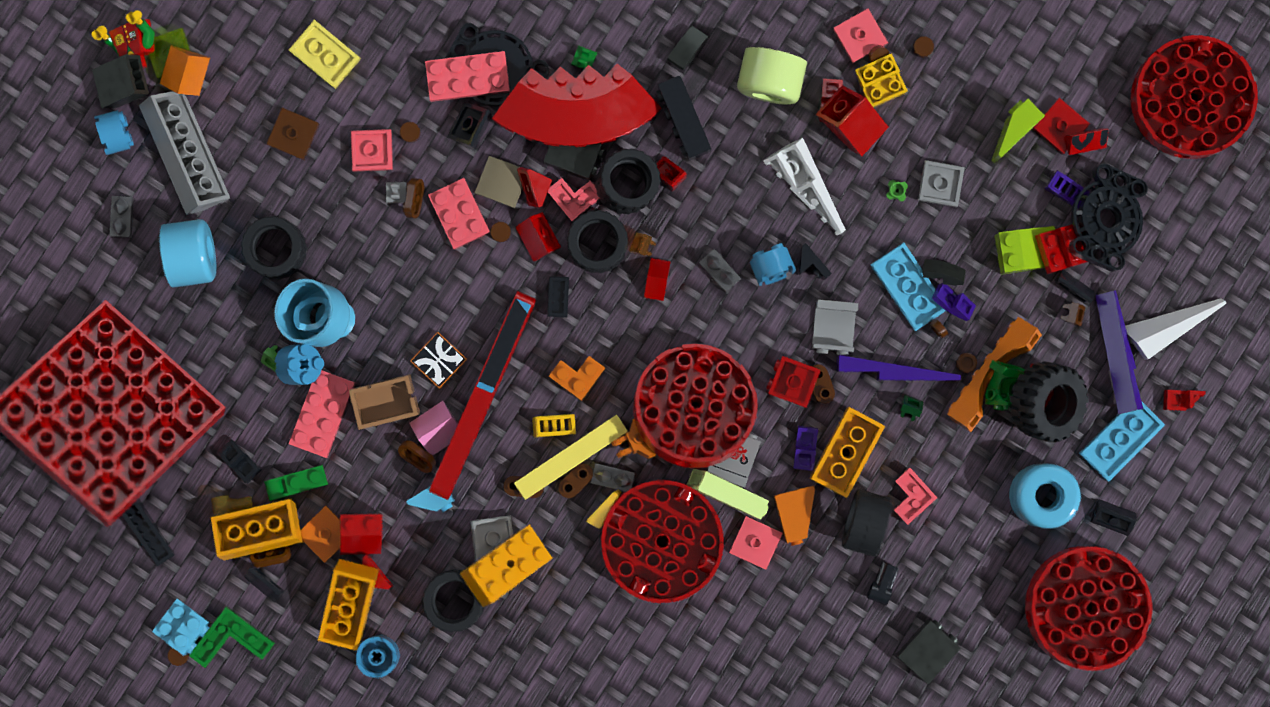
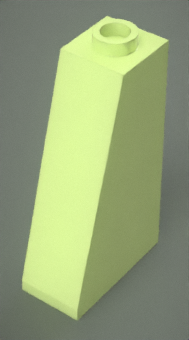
(728, 493)

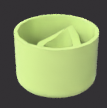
(771, 75)

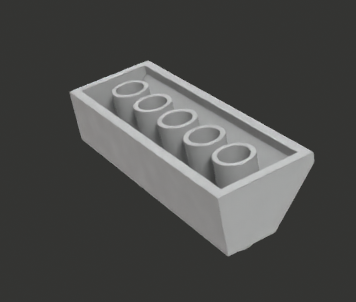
(184, 151)

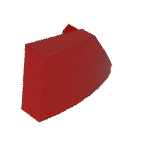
(1181, 400)

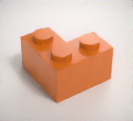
(578, 382)

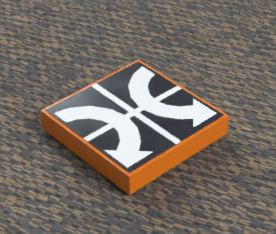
(438, 360)

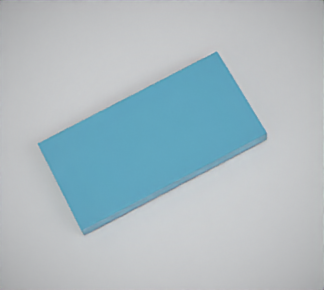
(907, 287)
(1121, 441)

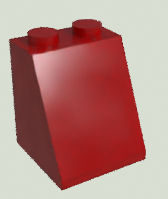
(852, 120)
(360, 533)

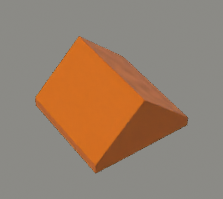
(184, 71)

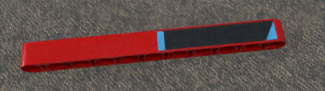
(482, 395)

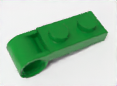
(295, 483)

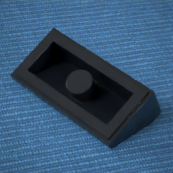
(1075, 287)
(1113, 517)
(264, 584)

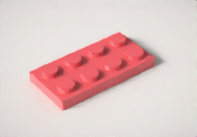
(467, 76)
(322, 414)

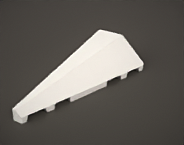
(800, 172)
(1158, 332)

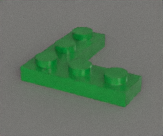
(232, 625)

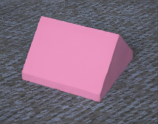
(435, 428)

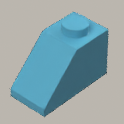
(430, 501)

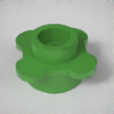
(897, 185)

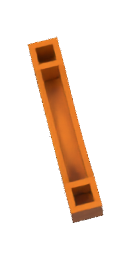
(1018, 340)

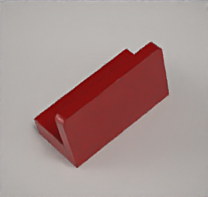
(537, 236)

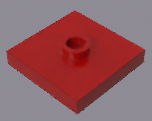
(1059, 122)

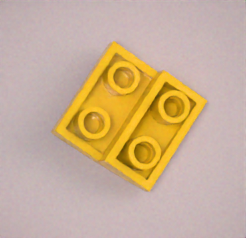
(881, 80)

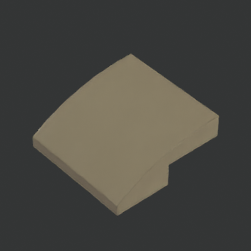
(500, 182)

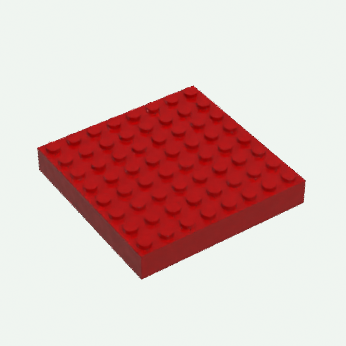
(106, 413)

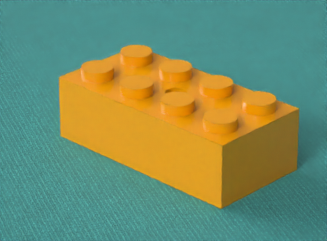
(857, 435)
(237, 535)
(506, 566)
(348, 604)

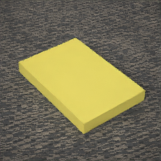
(324, 54)

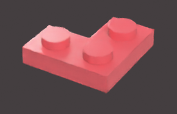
(573, 203)
(918, 496)

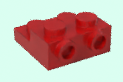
(1055, 249)
(793, 381)

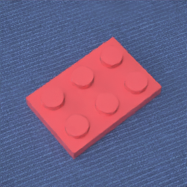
(459, 213)

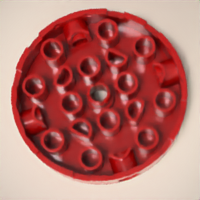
(1223, 91)
(701, 434)
(656, 571)
(1058, 604)

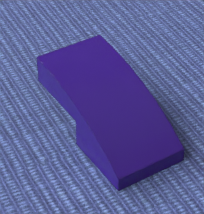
(958, 305)
(805, 448)

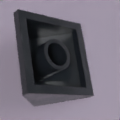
(470, 125)

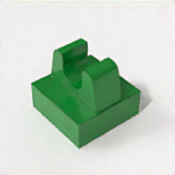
(583, 58)

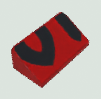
(1087, 141)

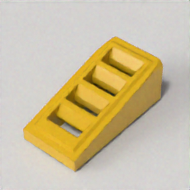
(536, 425)
(598, 517)

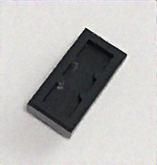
(558, 297)

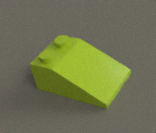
(1021, 120)
(1019, 250)

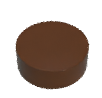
(923, 47)
(877, 52)
(410, 132)
(500, 232)
(938, 328)
(966, 363)
(177, 658)

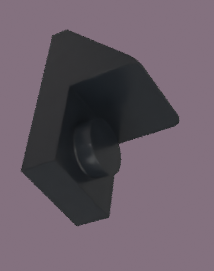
(809, 258)

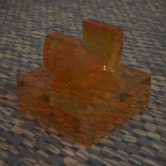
(641, 243)

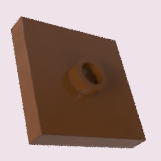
(293, 134)

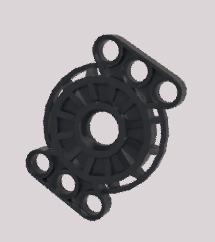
(514, 58)
(1127, 214)

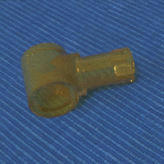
(224, 504)

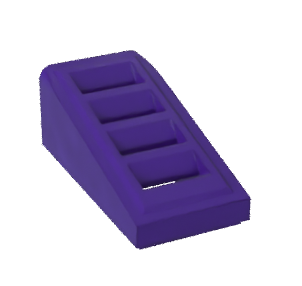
(1071, 184)

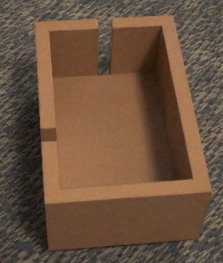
(384, 401)

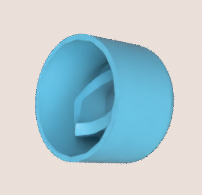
(187, 253)
(294, 311)
(1023, 495)

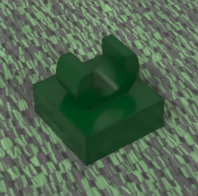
(911, 406)

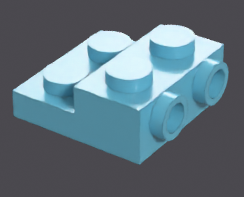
(181, 627)

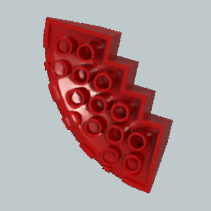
(576, 109)

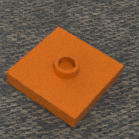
(322, 534)

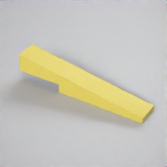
(570, 457)

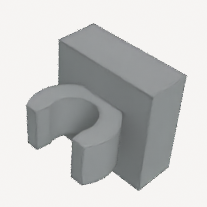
(396, 192)

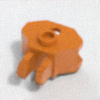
(635, 443)

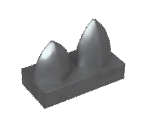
(121, 216)
(720, 270)
(612, 477)

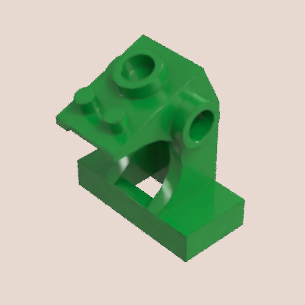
(1001, 384)

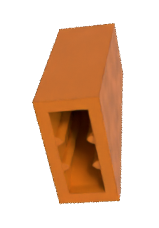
(795, 513)

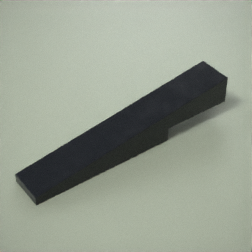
(148, 532)

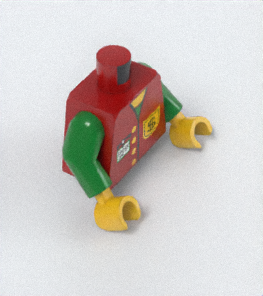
(131, 38)

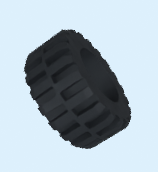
(1030, 397)

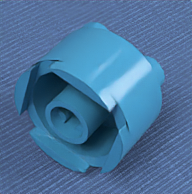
(113, 132)
(772, 265)
(298, 364)
(377, 668)

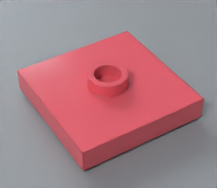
(860, 35)
(371, 150)
(755, 542)

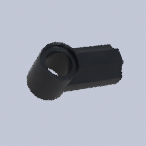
(881, 589)

